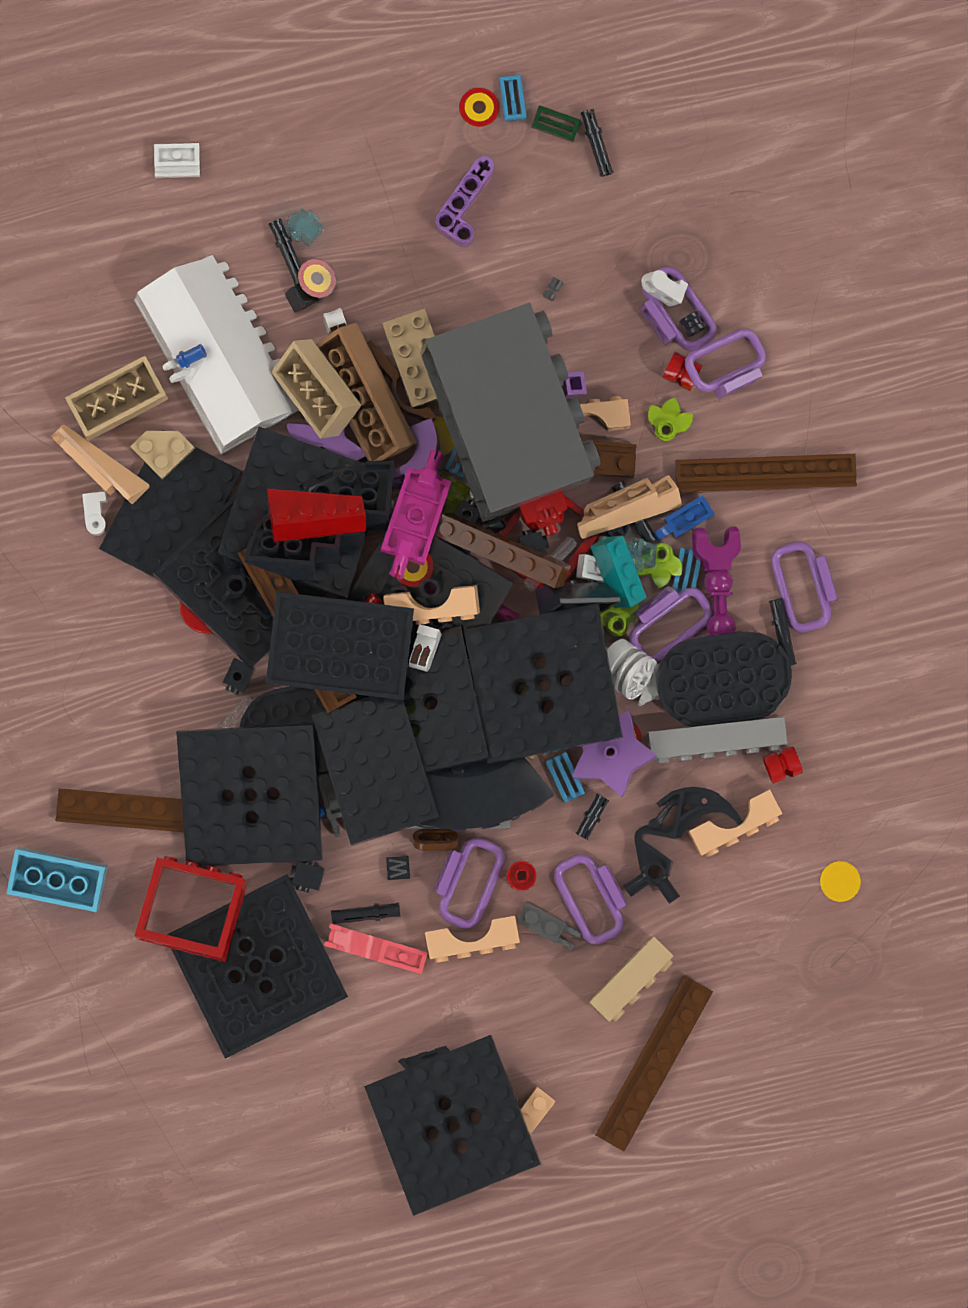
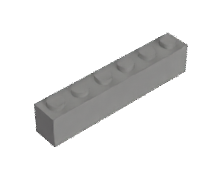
(717, 739)

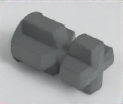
(555, 285)

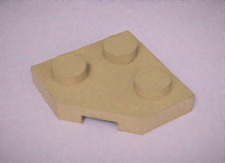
(162, 450)

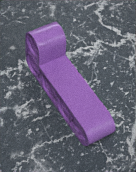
(468, 198)

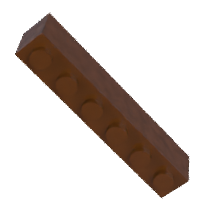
(502, 550)

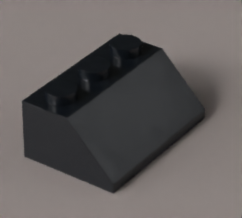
(575, 595)

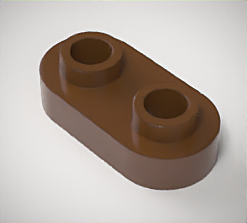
(435, 839)

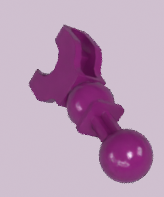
(718, 581)

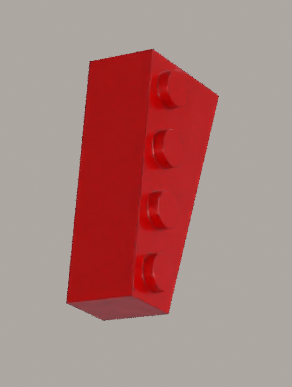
(314, 514)

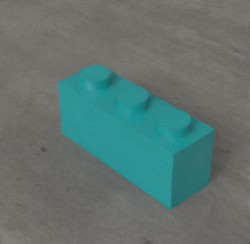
(618, 570)

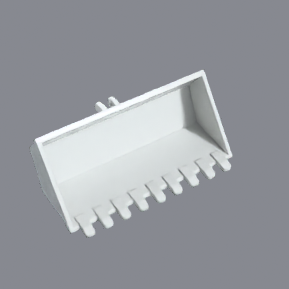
(235, 380)

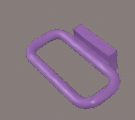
(664, 325)
(735, 380)
(822, 581)
(660, 606)
(450, 876)
(608, 888)

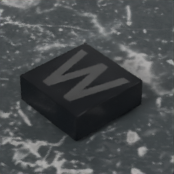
(398, 868)

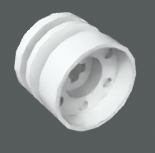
(630, 669)

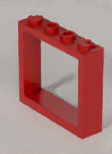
(583, 549)
(185, 945)

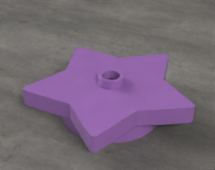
(338, 444)
(614, 769)

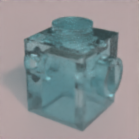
(304, 226)
(642, 554)

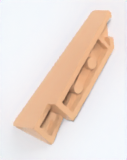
(100, 466)
(629, 505)

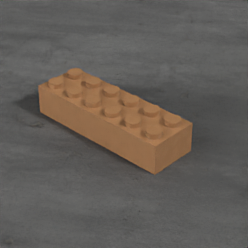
(379, 420)

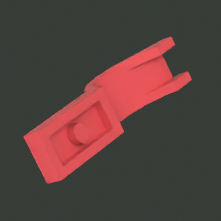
(376, 949)

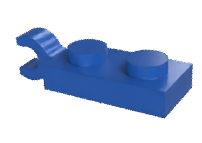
(685, 518)

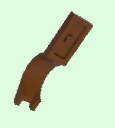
(394, 376)

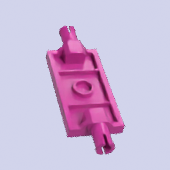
(416, 515)

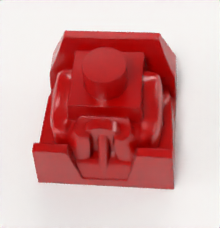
(544, 513)

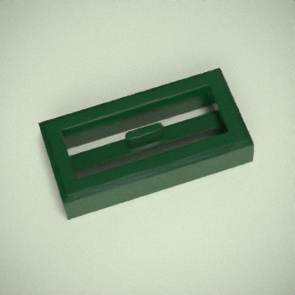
(554, 132)

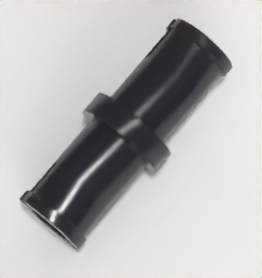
(592, 816)

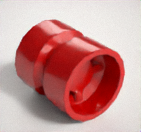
(677, 371)
(782, 765)
(521, 876)

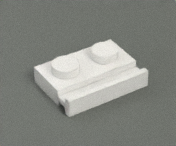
(177, 160)

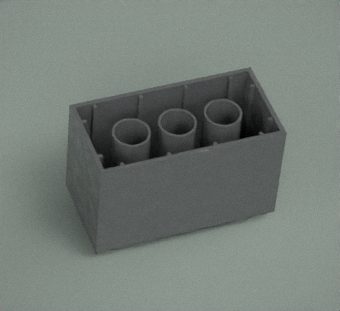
(509, 410)

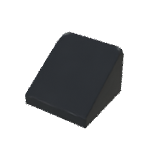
(299, 298)

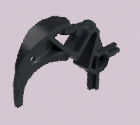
(650, 857)

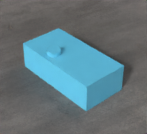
(57, 879)

